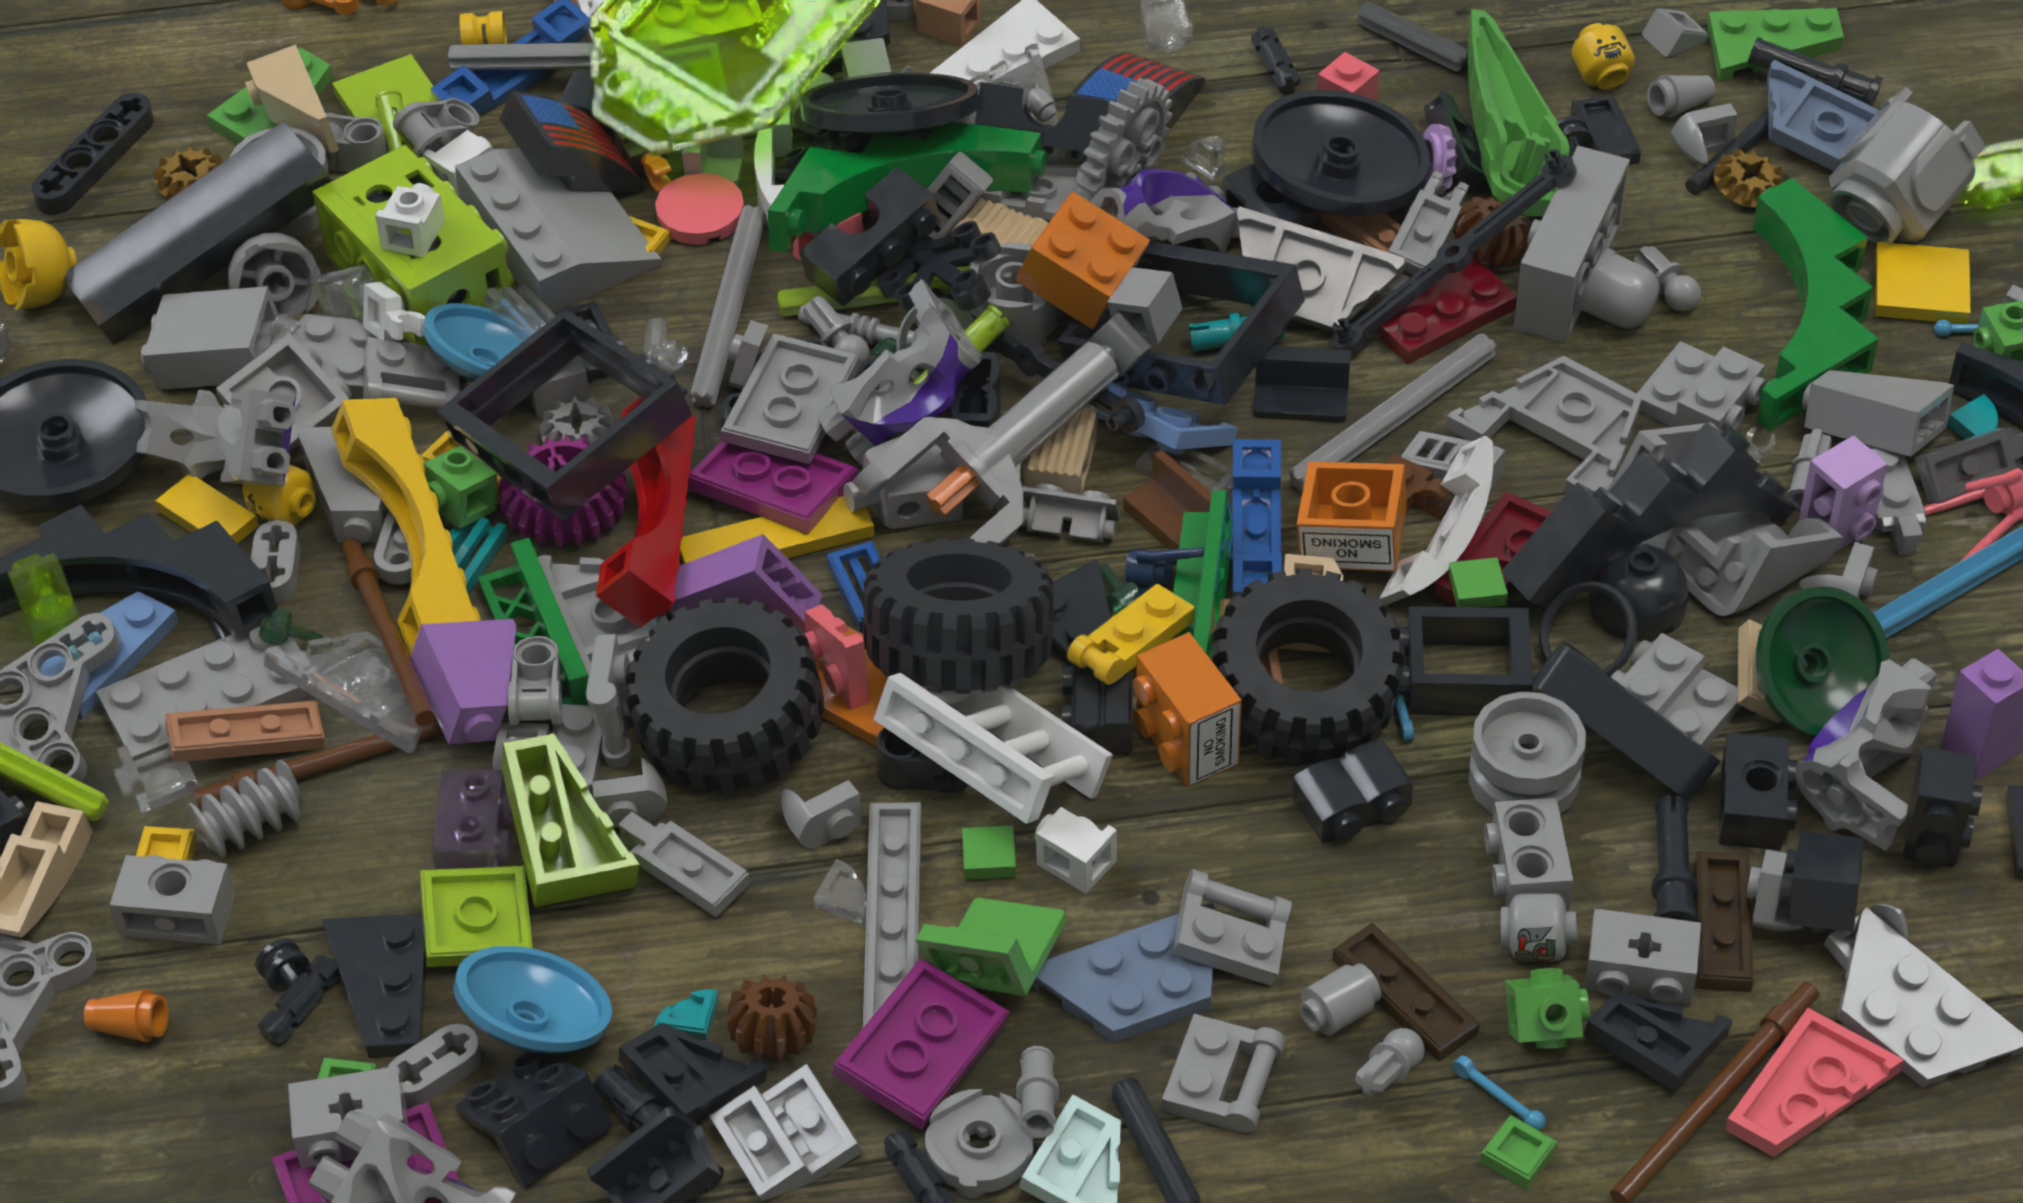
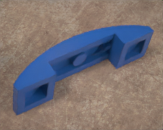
(490, 88)
(1256, 511)

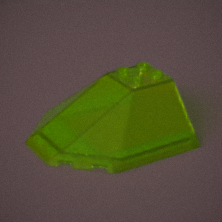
(710, 67)

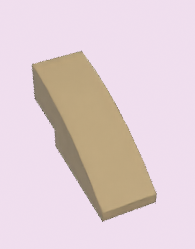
(39, 864)

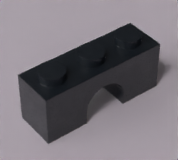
(1007, 107)
(848, 263)

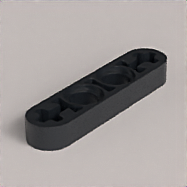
(59, 186)

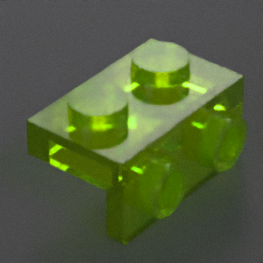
(1996, 175)

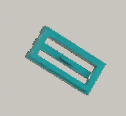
(466, 540)

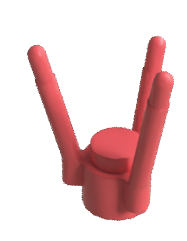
(2001, 495)

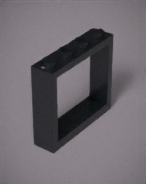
(1260, 282)
(528, 367)

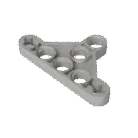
(57, 696)
(24, 1005)

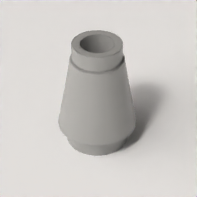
(1679, 93)

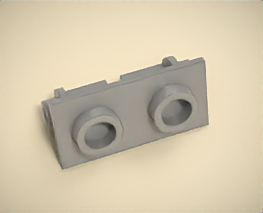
(1088, 513)

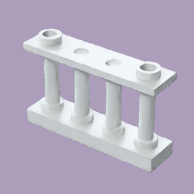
(982, 759)

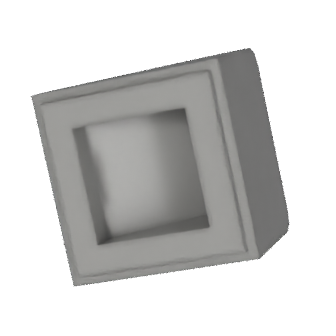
(1673, 32)

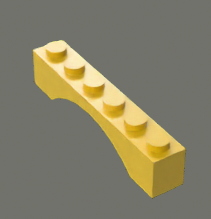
(379, 450)

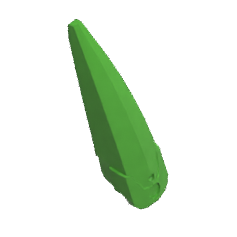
(1508, 114)

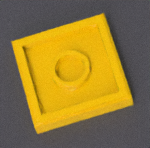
(1922, 282)

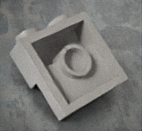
(296, 372)
(1702, 388)
(1676, 686)

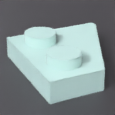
(1078, 1158)

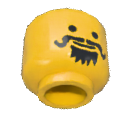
(1603, 56)
(284, 501)

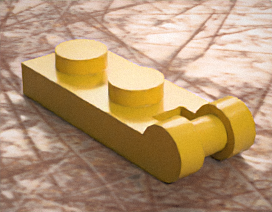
(1135, 629)

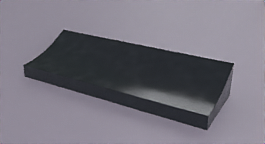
(197, 231)

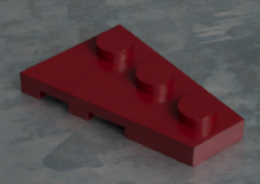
(1448, 312)
(1500, 536)

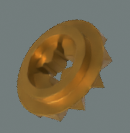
(1731, 170)
(172, 178)

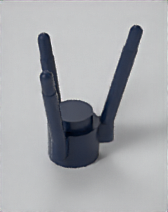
(1156, 567)

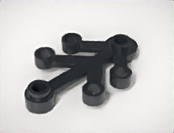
(967, 286)

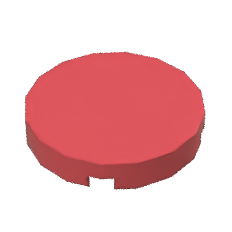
(699, 208)

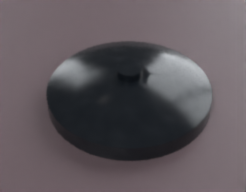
(889, 103)
(1340, 153)
(67, 432)

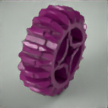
(536, 522)

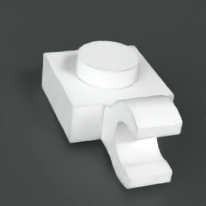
(386, 315)

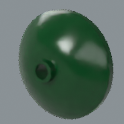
(1841, 652)

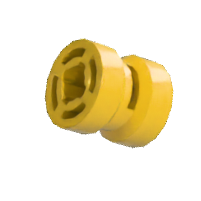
(473, 31)

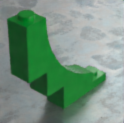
(832, 183)
(1823, 261)

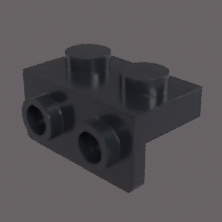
(658, 1162)

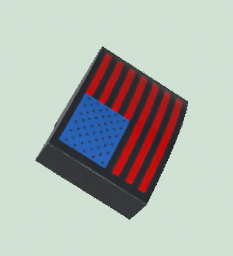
(1126, 66)
(567, 144)

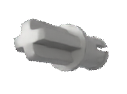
(1812, 446)

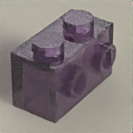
(472, 820)

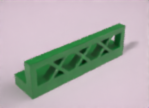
(1204, 579)
(542, 609)

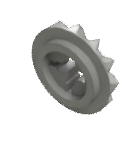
(595, 420)

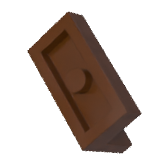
(1165, 498)

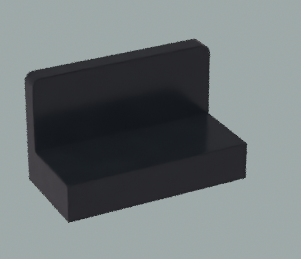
(1302, 384)

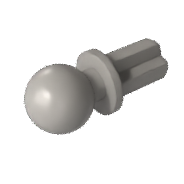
(1679, 290)
(833, 329)
(1390, 1061)

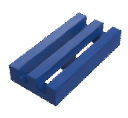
(842, 580)

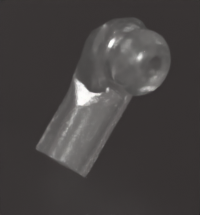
(659, 350)

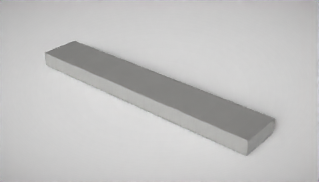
(891, 900)

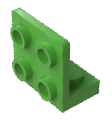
(995, 946)

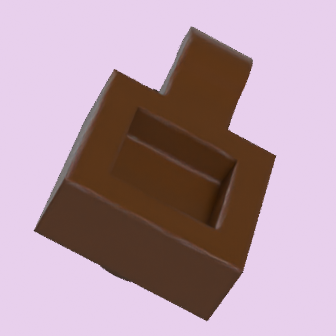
(1422, 488)

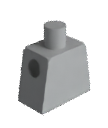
(904, 499)

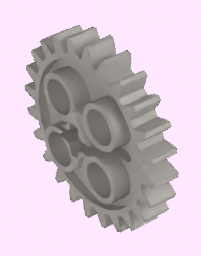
(1127, 138)

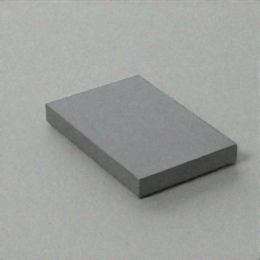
(786, 397)

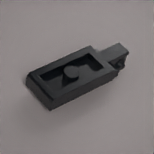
(1468, 166)

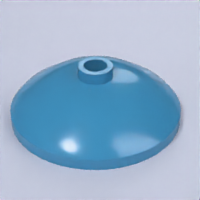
(468, 338)
(532, 999)

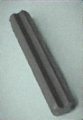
(1413, 37)

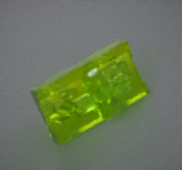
(43, 595)

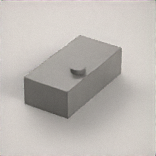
(1569, 243)

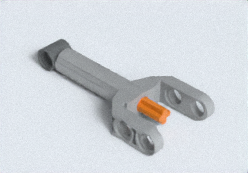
(991, 457)

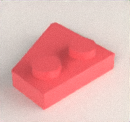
(839, 655)

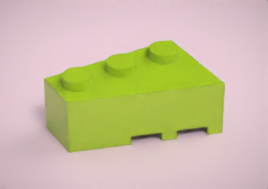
(559, 826)

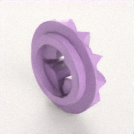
(1442, 154)

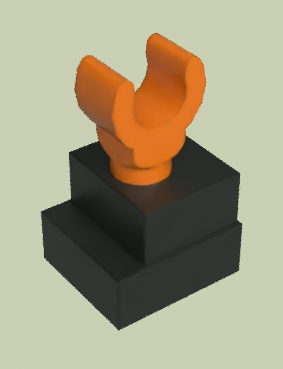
(644, 162)

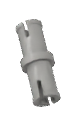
(1037, 1092)

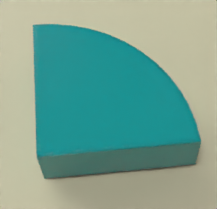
(1974, 418)
(692, 1014)

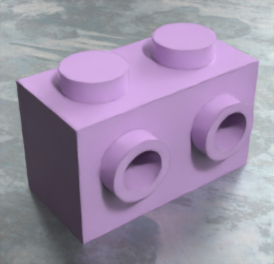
(1845, 489)

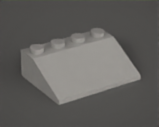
(556, 238)

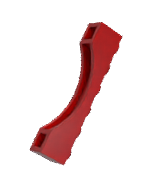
(643, 573)

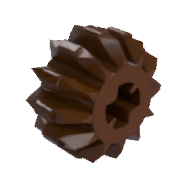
(1504, 246)
(771, 1017)

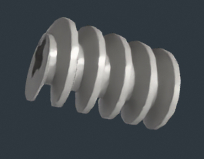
(247, 809)

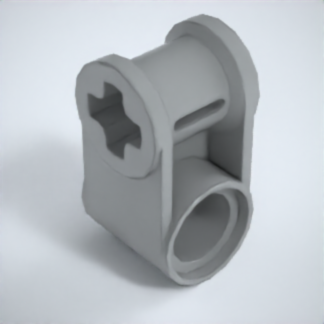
(435, 123)
(358, 142)
(535, 682)

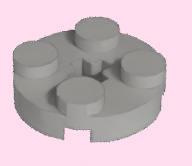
(978, 1169)

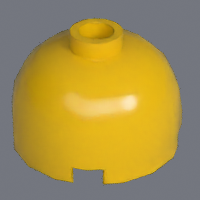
(33, 263)

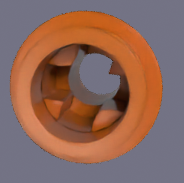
(129, 1015)

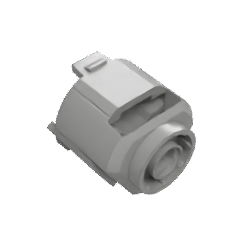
(1903, 172)

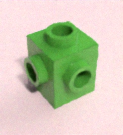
(2001, 330)
(462, 485)
(1529, 1003)

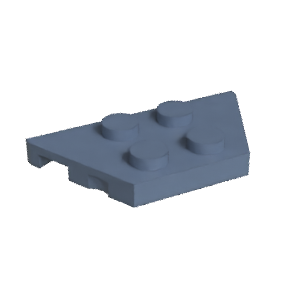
(1812, 116)
(1129, 981)

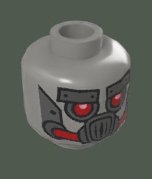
(1538, 927)

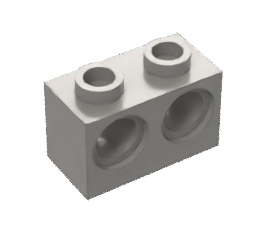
(1528, 849)

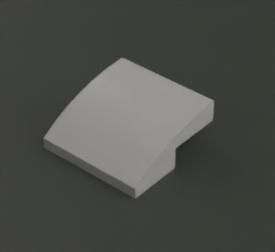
(786, 1134)

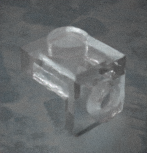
(1165, 24)
(154, 779)

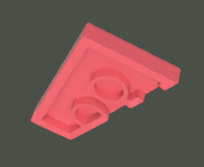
(1808, 1082)

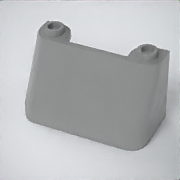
(1733, 556)

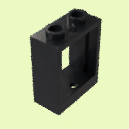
(1464, 626)

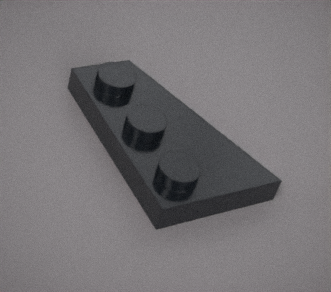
(384, 978)

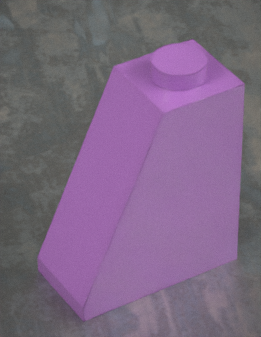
(748, 572)
(466, 675)
(1987, 713)

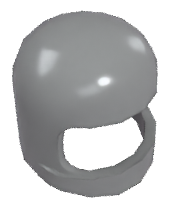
(1620, 291)

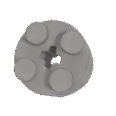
(1026, 311)

